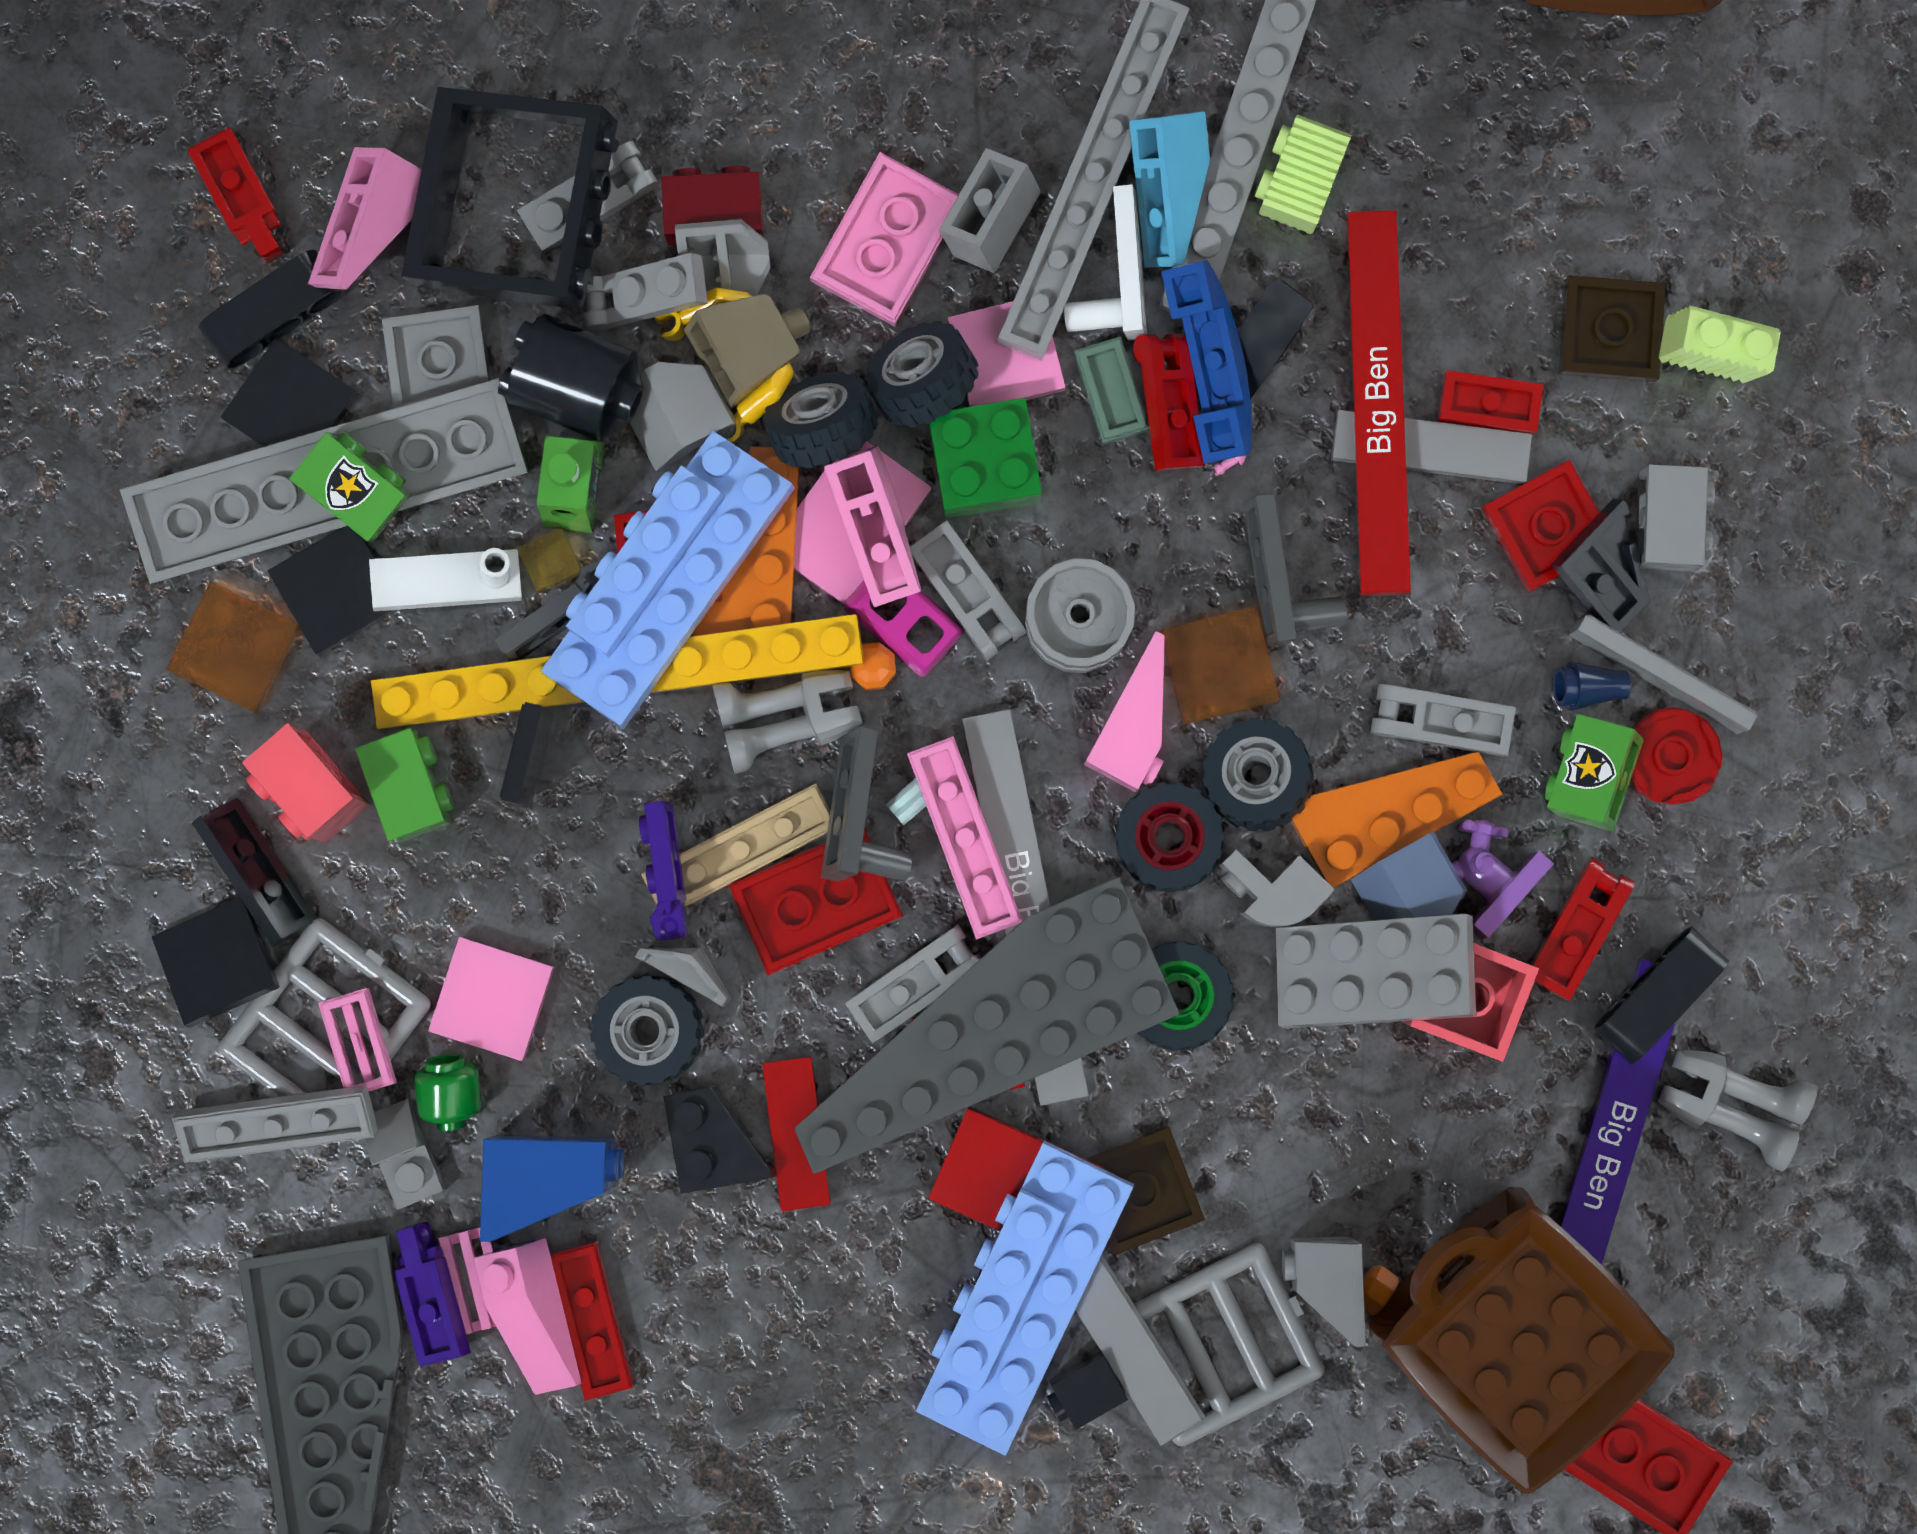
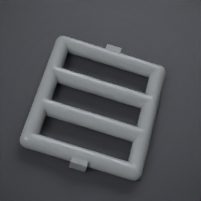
(292, 970)
(1288, 1312)

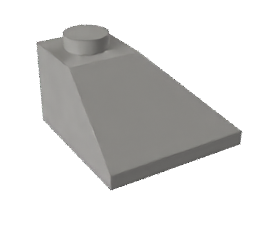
(1330, 1279)

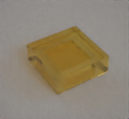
(549, 560)

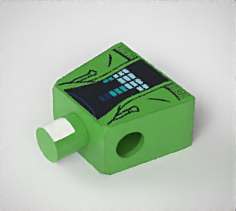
(570, 483)

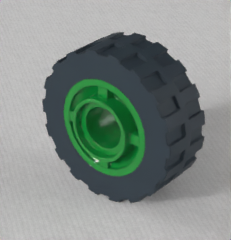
(1211, 996)

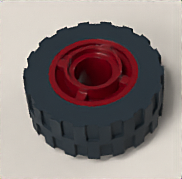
(1178, 806)

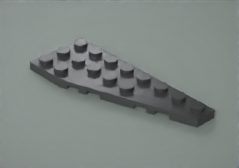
(1030, 1005)
(325, 1377)

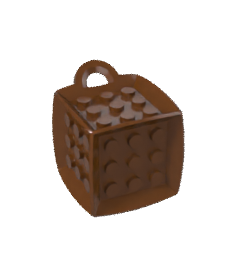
(1521, 1340)

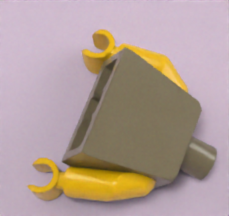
(744, 348)

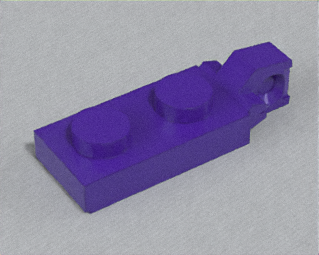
(665, 873)
(429, 1297)

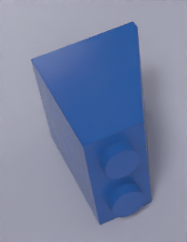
(542, 1176)

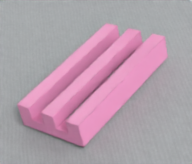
(375, 1033)
(447, 1246)

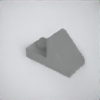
(404, 1155)

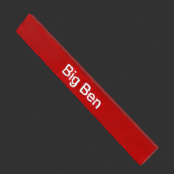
(1378, 403)

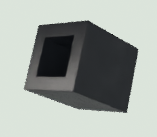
(1085, 1391)

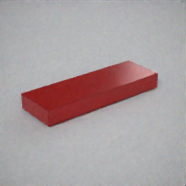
(790, 1100)
(592, 1321)

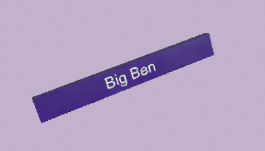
(1611, 1144)

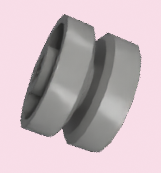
(1071, 644)

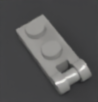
(548, 214)
(646, 292)
(965, 588)
(1445, 720)
(911, 986)

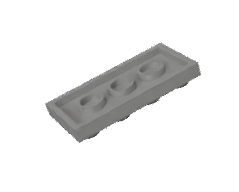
(1376, 971)

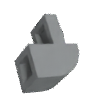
(1284, 900)

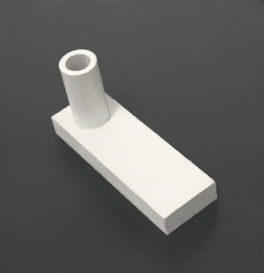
(1130, 308)
(445, 580)

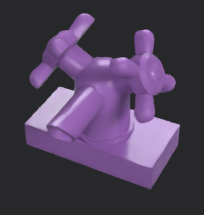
(1492, 878)

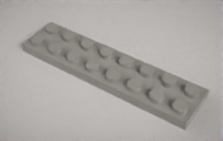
(252, 505)

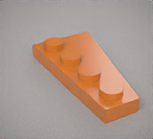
(764, 583)
(1372, 819)

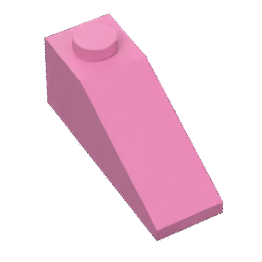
(368, 214)
(874, 525)
(1134, 729)
(529, 1313)

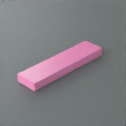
(964, 837)

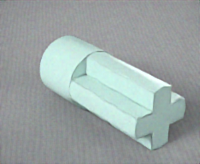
(907, 802)

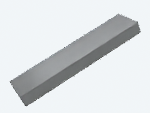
(1449, 449)
(1663, 674)
(275, 1124)
(1136, 1356)

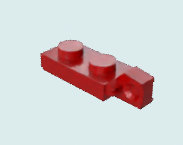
(238, 192)

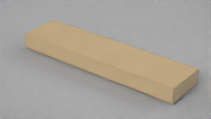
(753, 844)

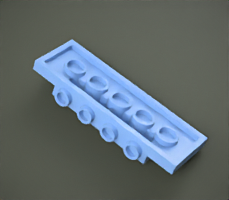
(665, 577)
(1023, 1297)

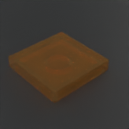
(233, 647)
(1219, 665)

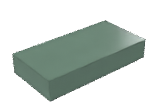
(1111, 390)

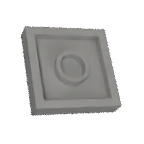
(434, 353)

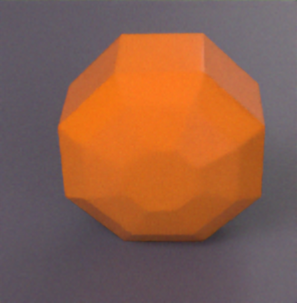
(877, 669)
(1378, 1288)

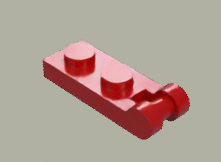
(1169, 400)
(1580, 929)

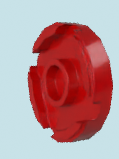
(1676, 757)

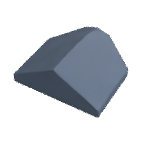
(1411, 883)

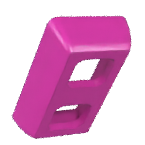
(894, 632)

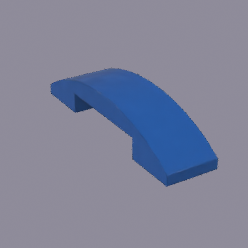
(1216, 359)

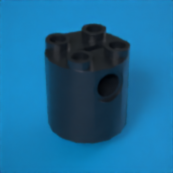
(573, 378)

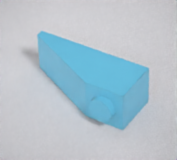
(1169, 177)

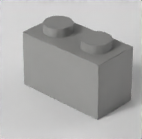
(990, 210)
(1673, 517)

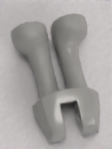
(824, 726)
(1789, 1103)

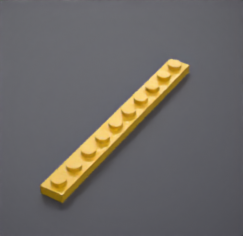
(700, 663)

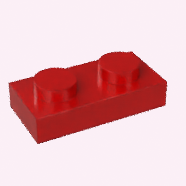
(1490, 402)

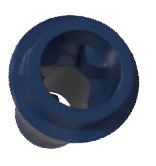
(1589, 685)

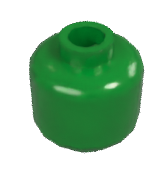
(448, 1091)

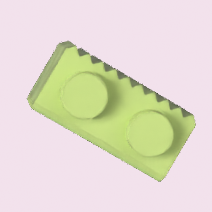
(1303, 174)
(1719, 344)

